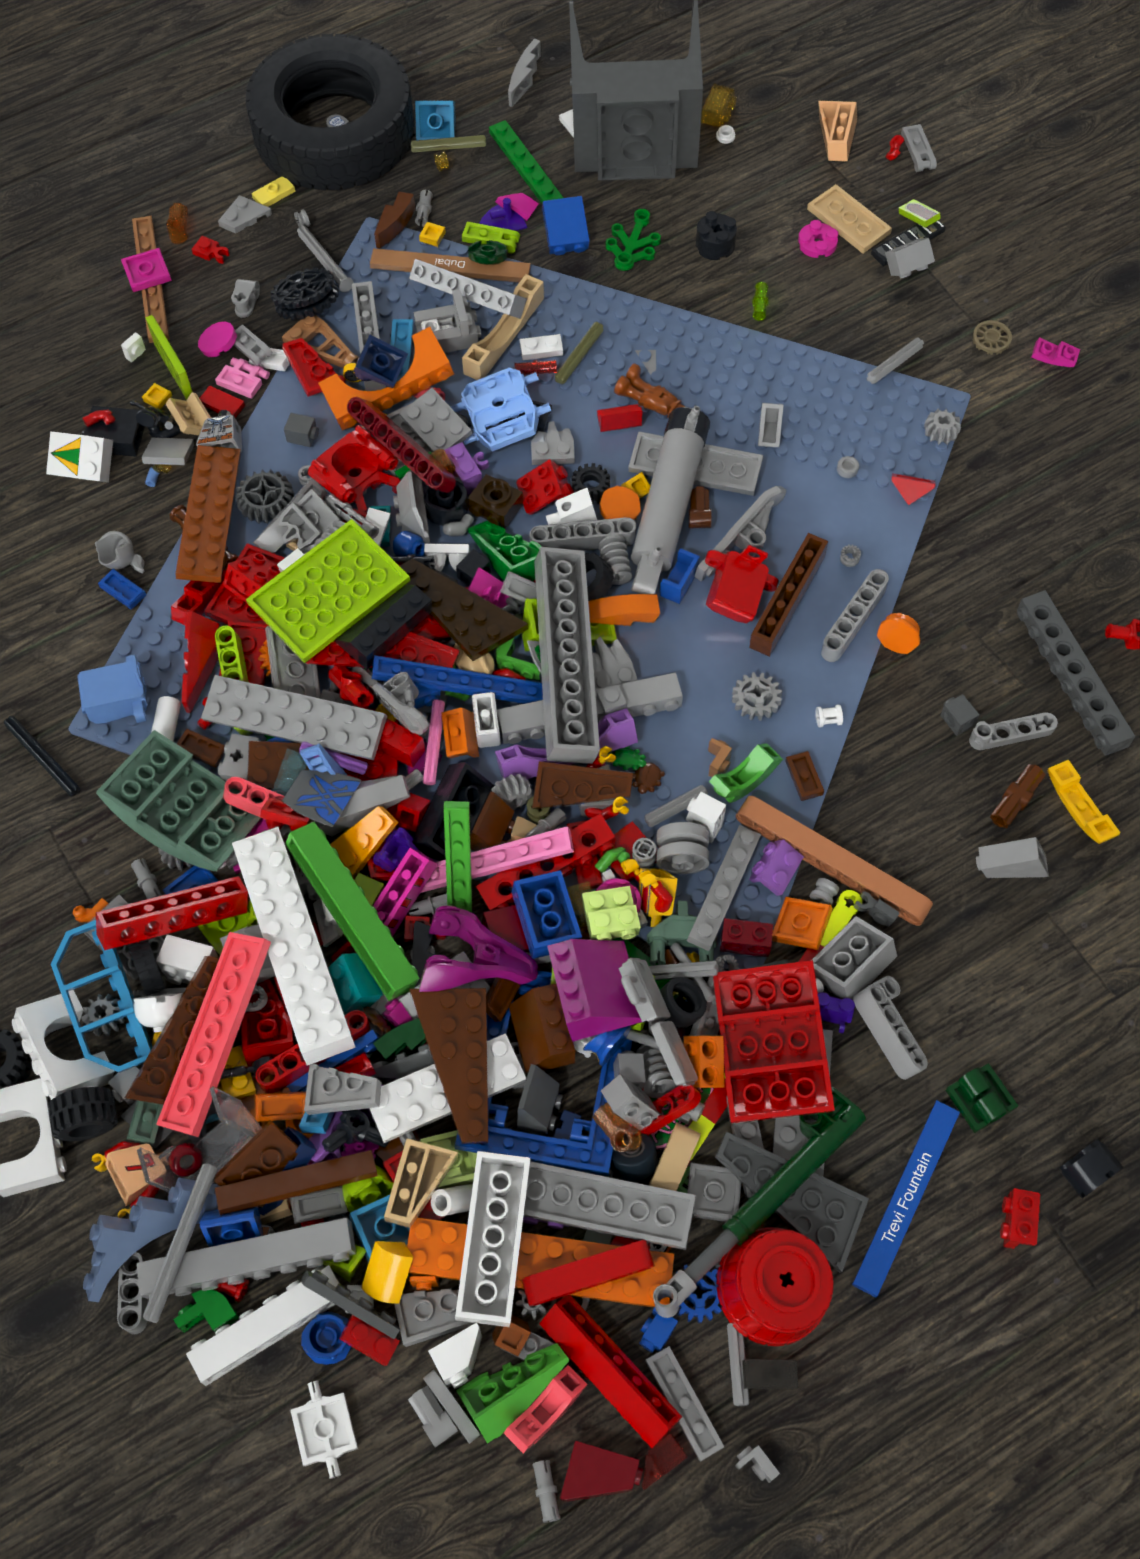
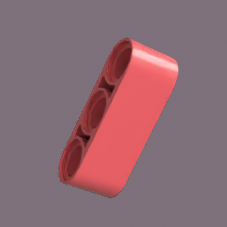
(247, 791)

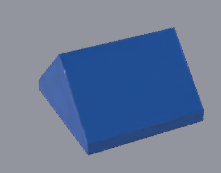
(231, 1226)

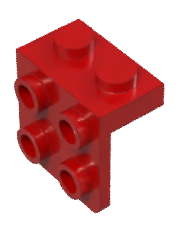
(543, 486)

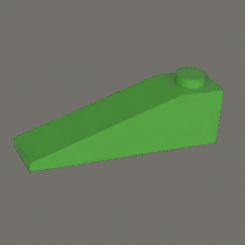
(502, 1397)

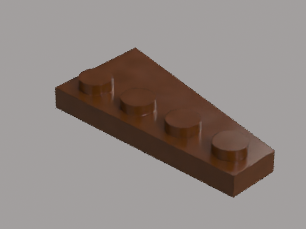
(573, 785)

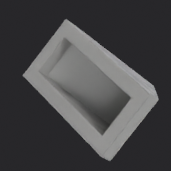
(770, 425)

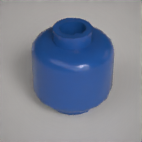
(408, 543)

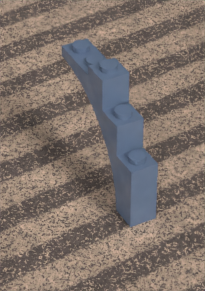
(120, 1238)

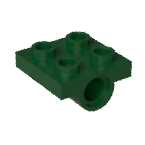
(981, 1097)

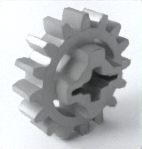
(758, 694)

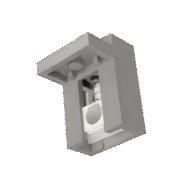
(451, 324)

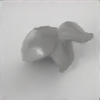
(117, 552)

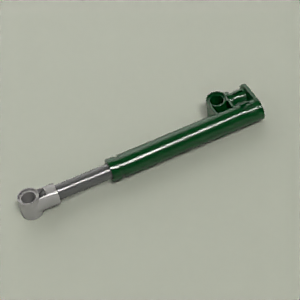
(824, 1139)

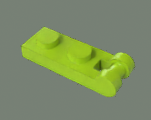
(478, 232)

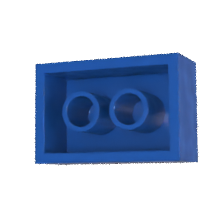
(545, 912)

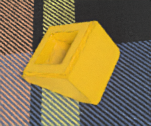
(638, 484)

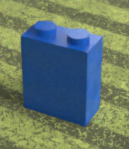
(565, 225)

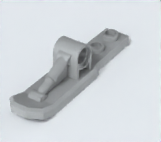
(748, 528)
(397, 697)

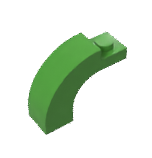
(748, 774)

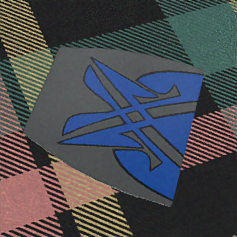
(321, 795)

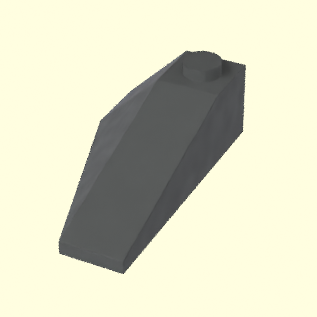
(402, 1065)

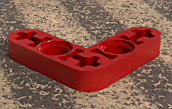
(677, 1109)

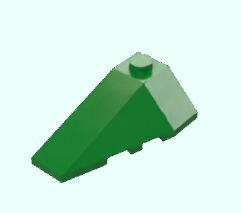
(506, 551)

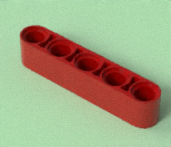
(286, 1076)
(587, 1272)

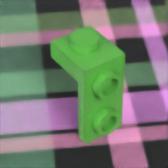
(505, 660)

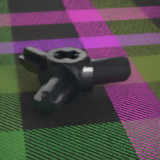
(352, 1128)

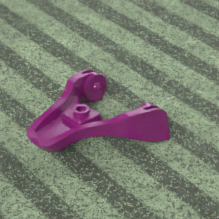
(491, 959)

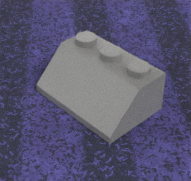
(854, 958)

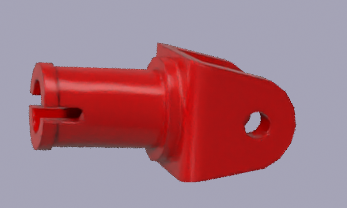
(1127, 633)

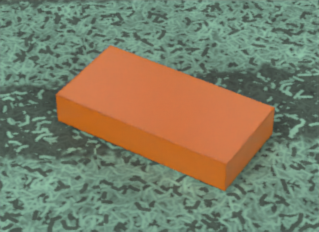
(279, 1106)

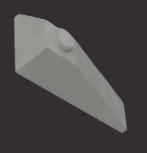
(366, 798)

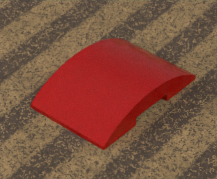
(773, 1042)

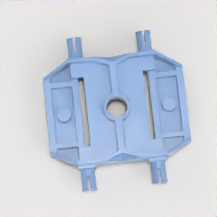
(507, 387)

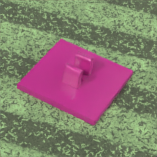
(488, 588)

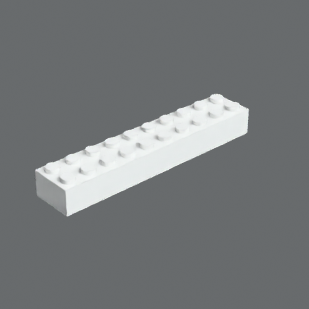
(293, 947)

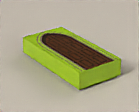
(919, 213)

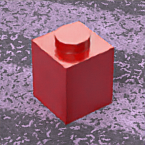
(411, 812)

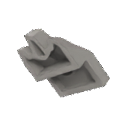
(553, 445)
(307, 520)
(611, 665)

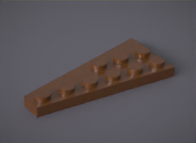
(457, 1042)
(162, 1062)

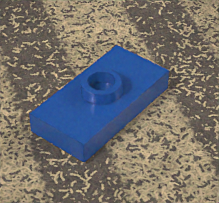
(122, 589)

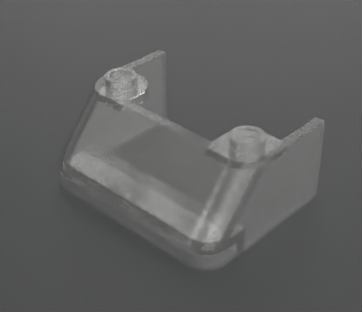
(216, 1147)

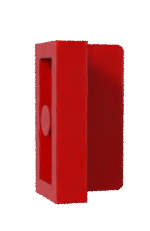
(619, 417)

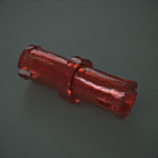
(539, 367)

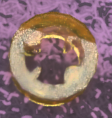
(441, 161)

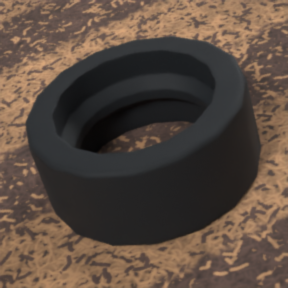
(693, 995)

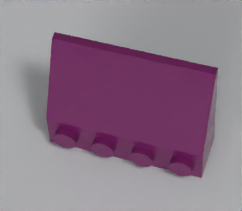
(592, 986)

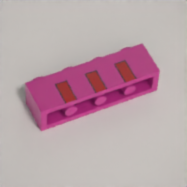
(404, 888)

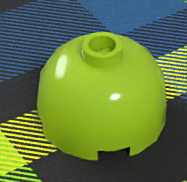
(367, 1191)

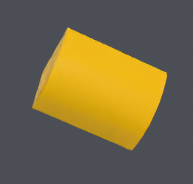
(387, 1271)

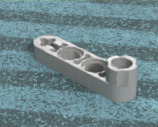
(985, 735)

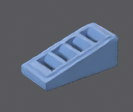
(329, 763)

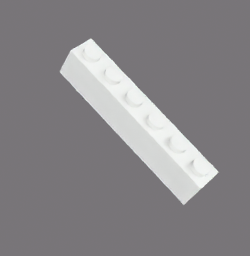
(258, 1329)

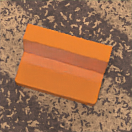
(459, 733)

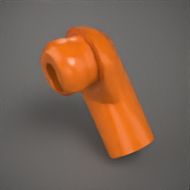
(86, 914)

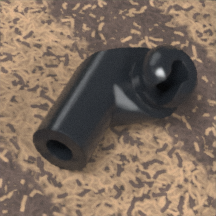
(157, 432)

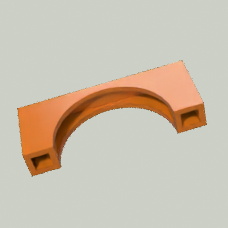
(426, 370)

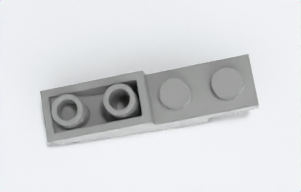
(271, 537)

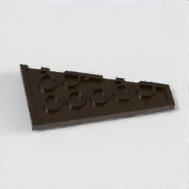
(465, 616)

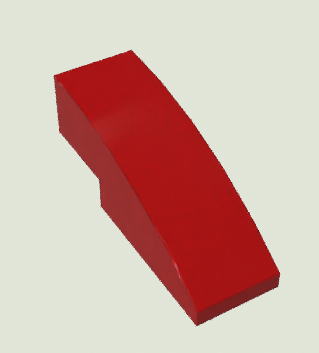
(195, 598)

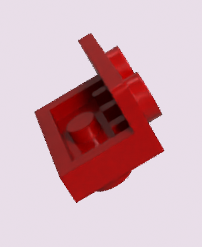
(1021, 1218)

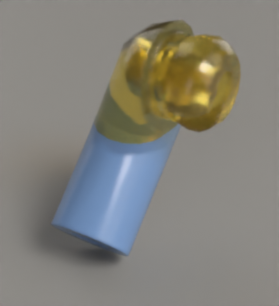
(154, 472)

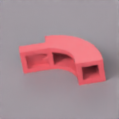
(546, 1409)

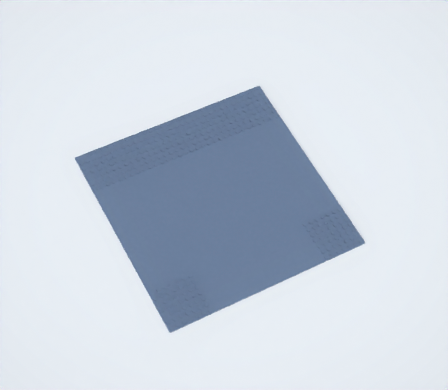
(704, 364)

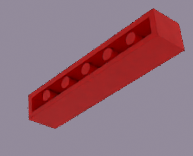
(610, 1370)

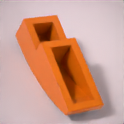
(624, 609)

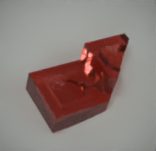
(662, 1459)

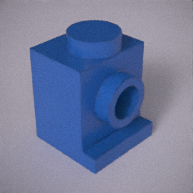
(657, 1332)

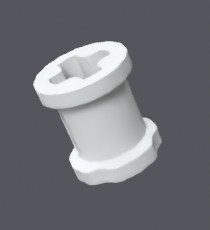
(829, 715)

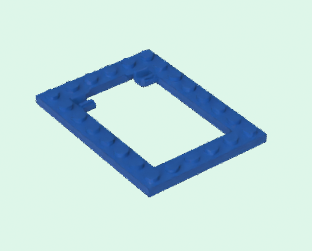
(580, 1152)

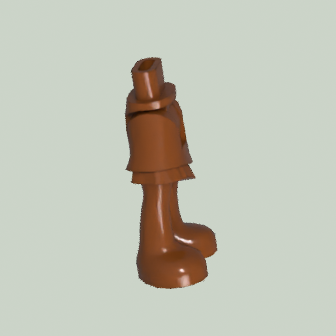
(653, 397)

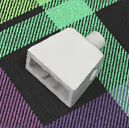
(573, 508)

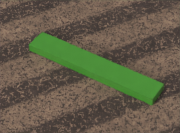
(458, 854)

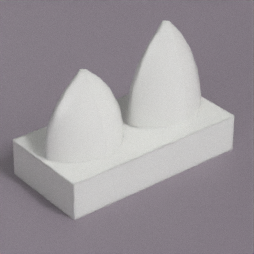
(455, 552)

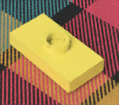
(273, 191)

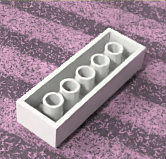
(493, 1239)

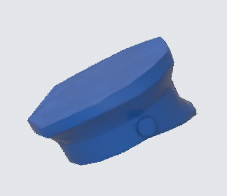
(607, 1044)
(322, 1340)

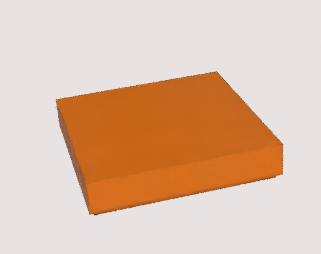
(802, 923)

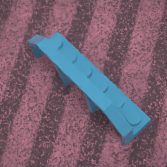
(118, 983)

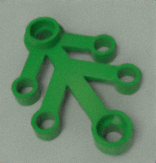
(625, 260)

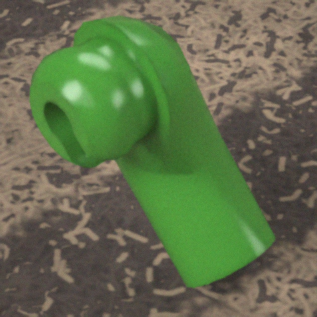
(610, 856)

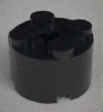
(716, 235)
(446, 507)
(1090, 1168)

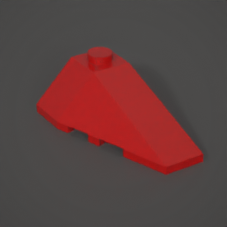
(200, 658)

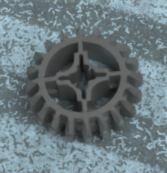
(252, 493)

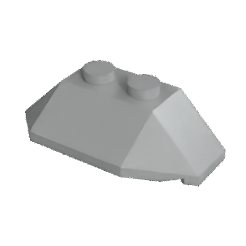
(411, 506)

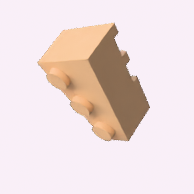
(838, 127)

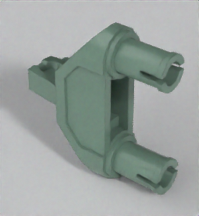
(675, 930)

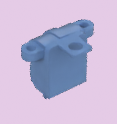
(113, 692)

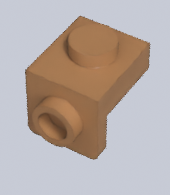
(723, 754)

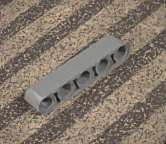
(593, 532)
(851, 623)

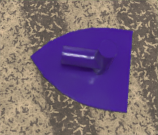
(504, 217)

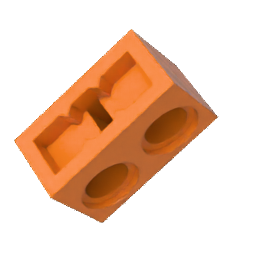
(707, 1059)

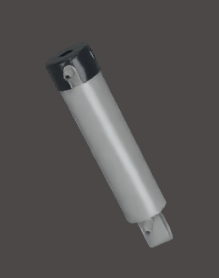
(668, 496)

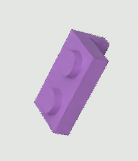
(776, 866)

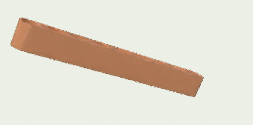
(834, 859)

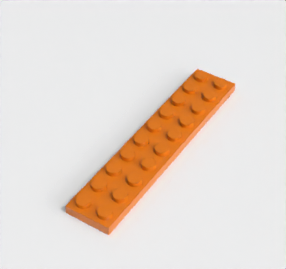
(440, 1247)

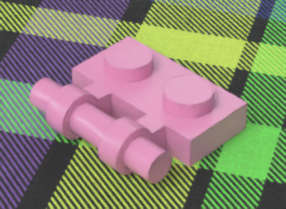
(240, 382)

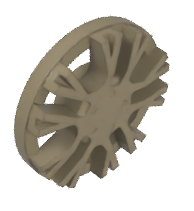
(992, 337)

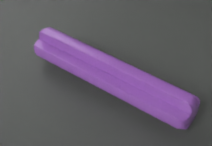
(342, 760)

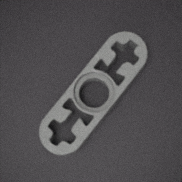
(451, 1406)

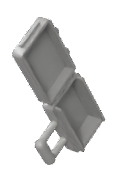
(651, 1007)

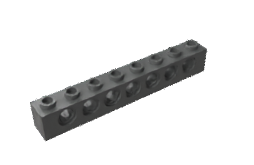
(1085, 677)

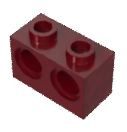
(746, 937)

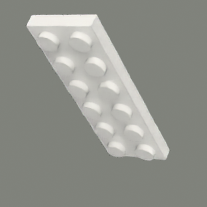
(420, 1095)

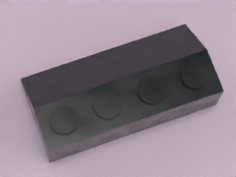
(386, 625)
(458, 784)

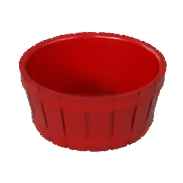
(754, 1292)

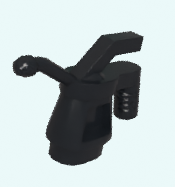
(151, 416)

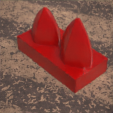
(278, 813)

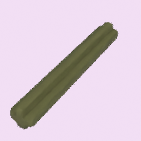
(448, 143)
(579, 353)

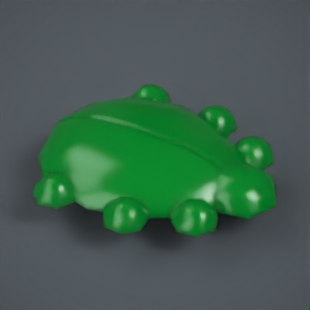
(629, 758)

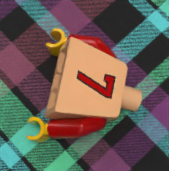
(126, 1172)

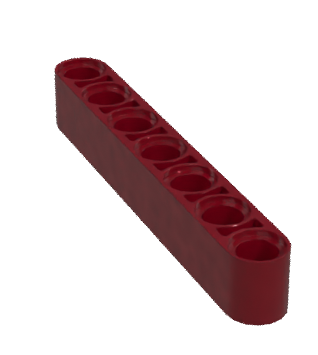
(401, 445)

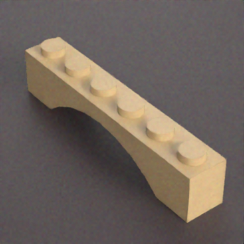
(485, 353)

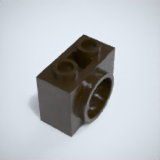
(495, 501)

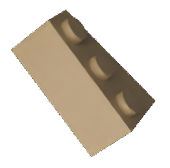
(416, 1180)

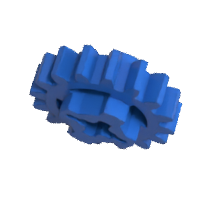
(710, 1292)

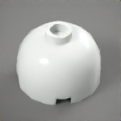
(156, 1010)

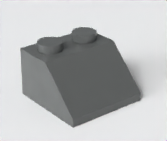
(538, 1103)

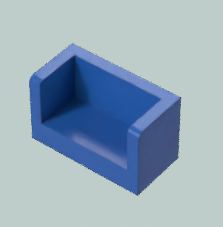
(680, 577)

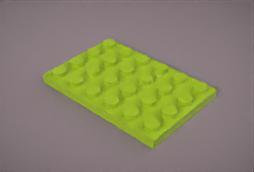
(328, 590)

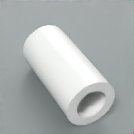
(166, 716)
(452, 1200)

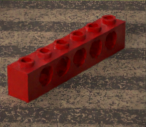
(594, 828)
(171, 912)

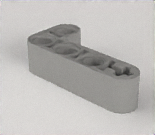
(889, 1028)

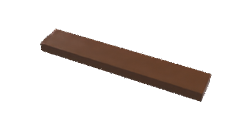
(295, 1182)

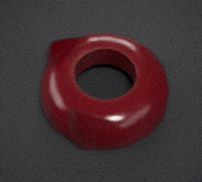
(181, 1150)

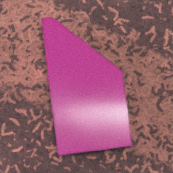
(520, 204)

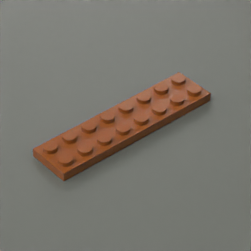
(208, 514)

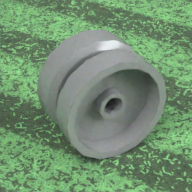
(682, 848)

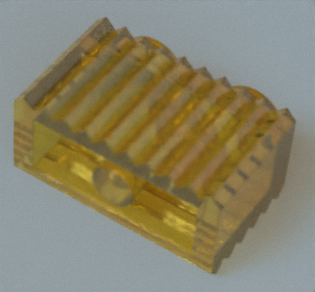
(718, 106)

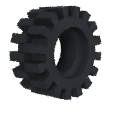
(591, 473)

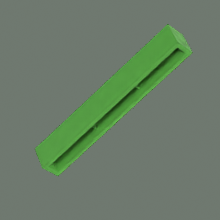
(352, 911)

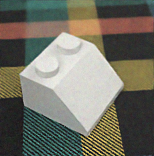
(457, 1356)

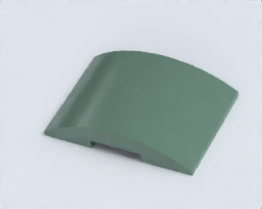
(176, 804)

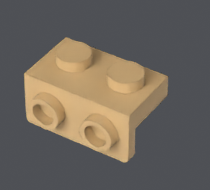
(188, 414)

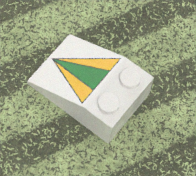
(79, 456)

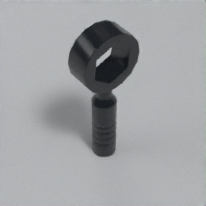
(243, 1070)

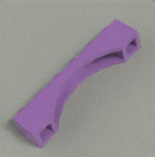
(614, 730)

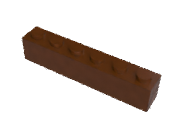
(788, 594)

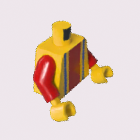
(656, 890)

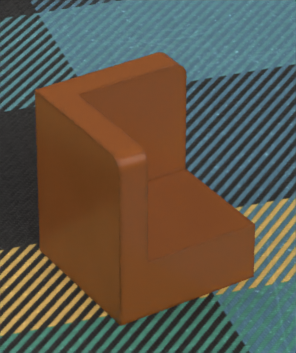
(512, 1337)

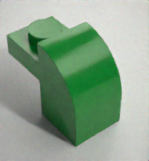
(208, 1305)

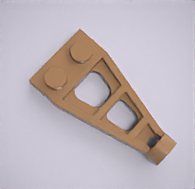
(309, 328)

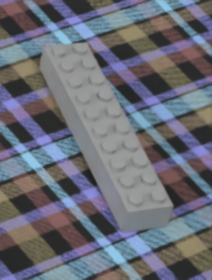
(566, 656)

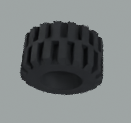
(16, 1061)
(82, 1113)

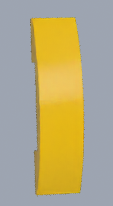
(1079, 803)

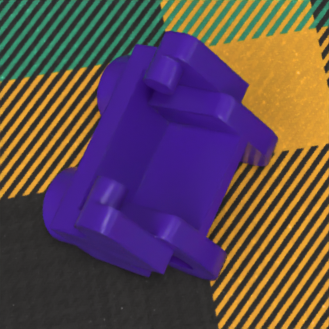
(394, 850)
(836, 1010)

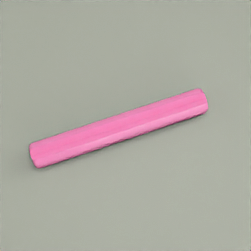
(433, 744)

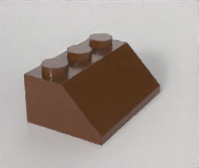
(542, 1029)

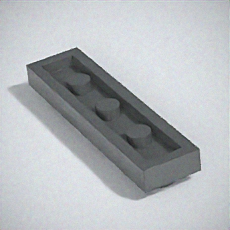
(360, 1308)

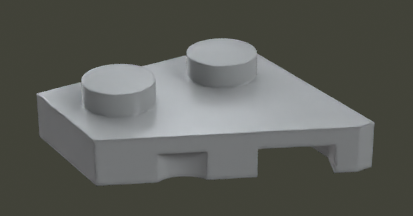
(242, 214)

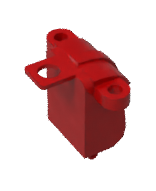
(738, 583)

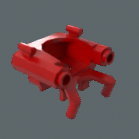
(354, 455)

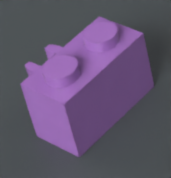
(467, 468)

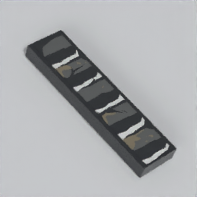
(911, 234)

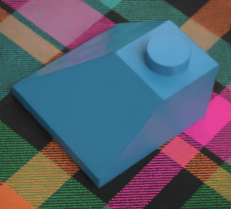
(435, 119)

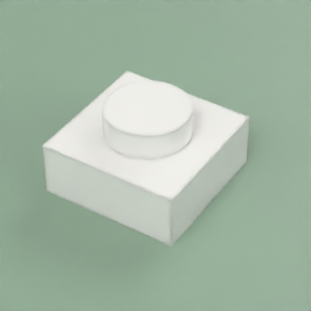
(133, 347)

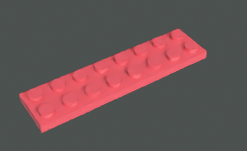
(213, 1033)

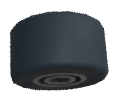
(637, 1163)

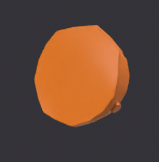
(619, 503)
(899, 633)

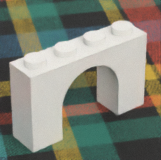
(57, 1075)
(44, 1163)

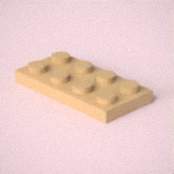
(849, 218)

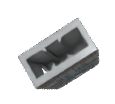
(221, 432)

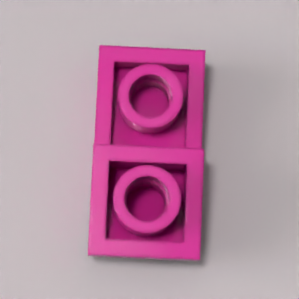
(1060, 355)

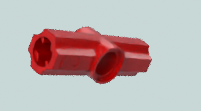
(351, 686)

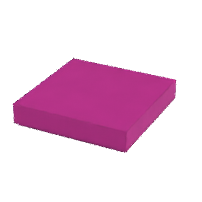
(146, 270)

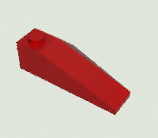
(266, 1030)

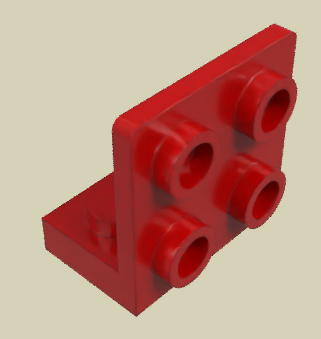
(249, 574)

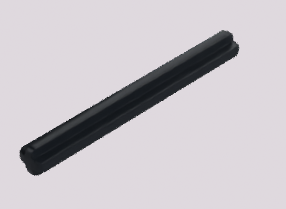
(42, 756)

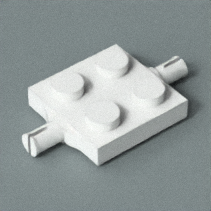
(324, 1429)

